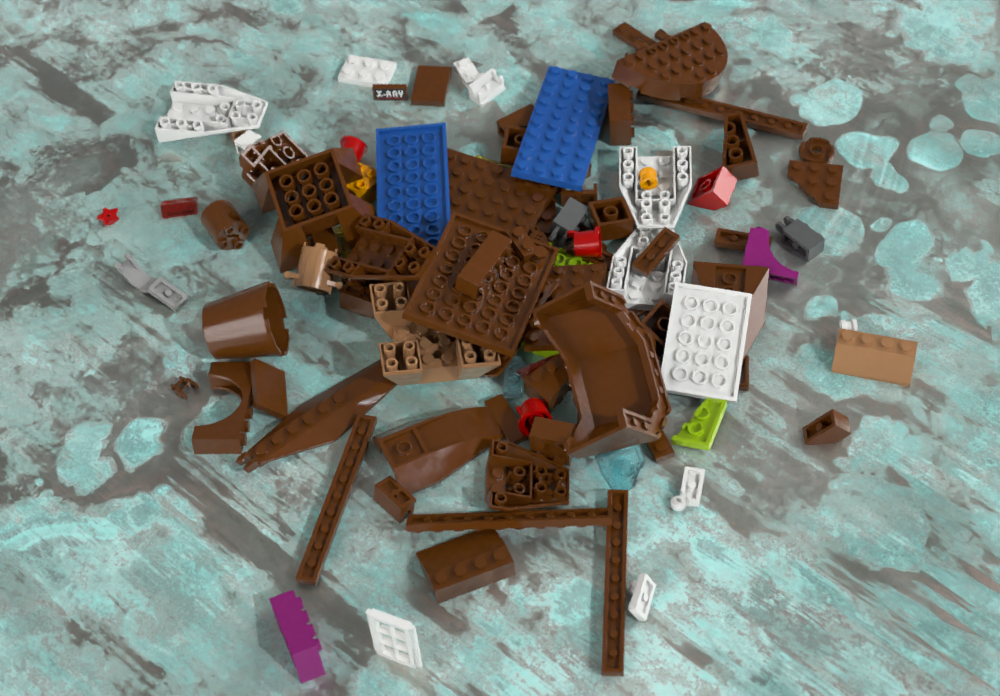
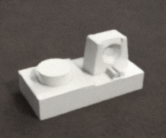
(642, 594)

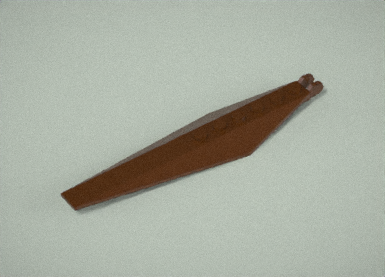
(320, 418)

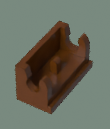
(582, 197)
(356, 299)
(394, 498)

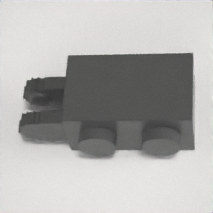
(569, 218)
(800, 238)

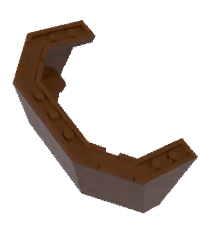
(609, 370)

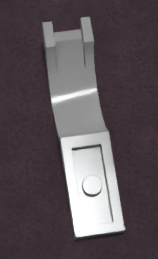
(157, 287)

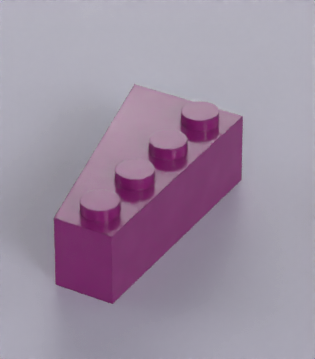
(298, 635)

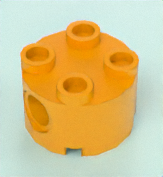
(367, 187)

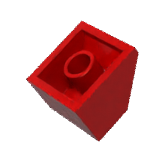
(713, 189)

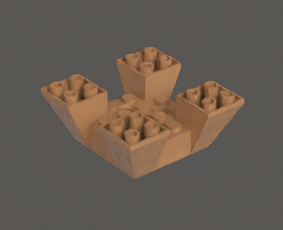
(420, 352)

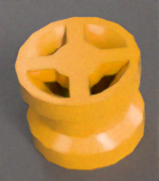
(648, 178)

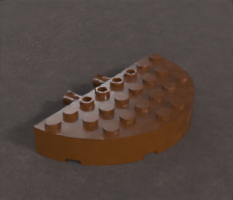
(676, 66)

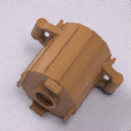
(311, 270)

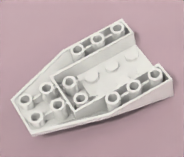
(208, 111)
(665, 202)
(638, 290)

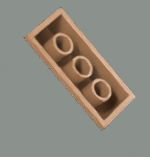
(874, 357)

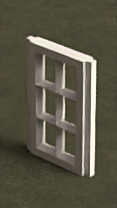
(409, 636)

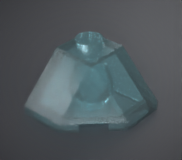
(621, 467)

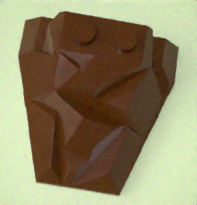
(267, 155)

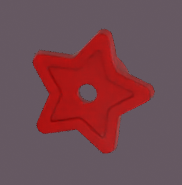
(112, 216)

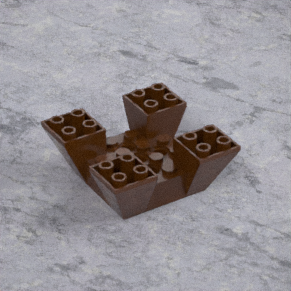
(309, 199)

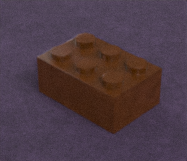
(620, 114)

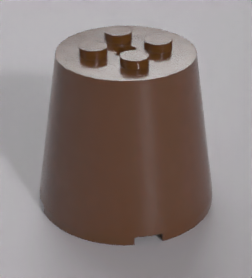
(247, 324)

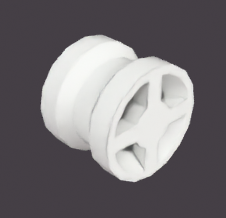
(850, 325)

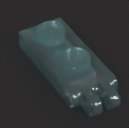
(512, 381)

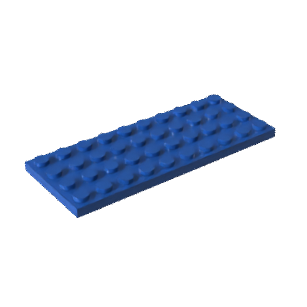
(563, 129)
(414, 178)

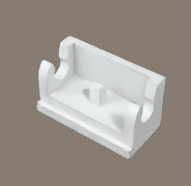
(486, 87)

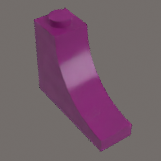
(759, 254)

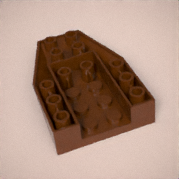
(741, 279)

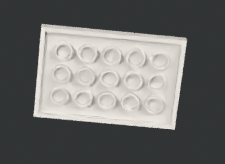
(705, 342)

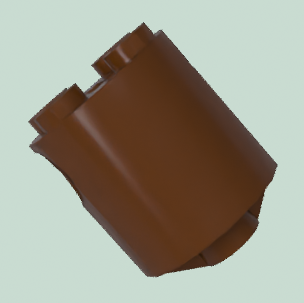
(225, 225)

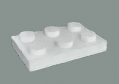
(366, 71)

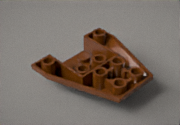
(522, 479)

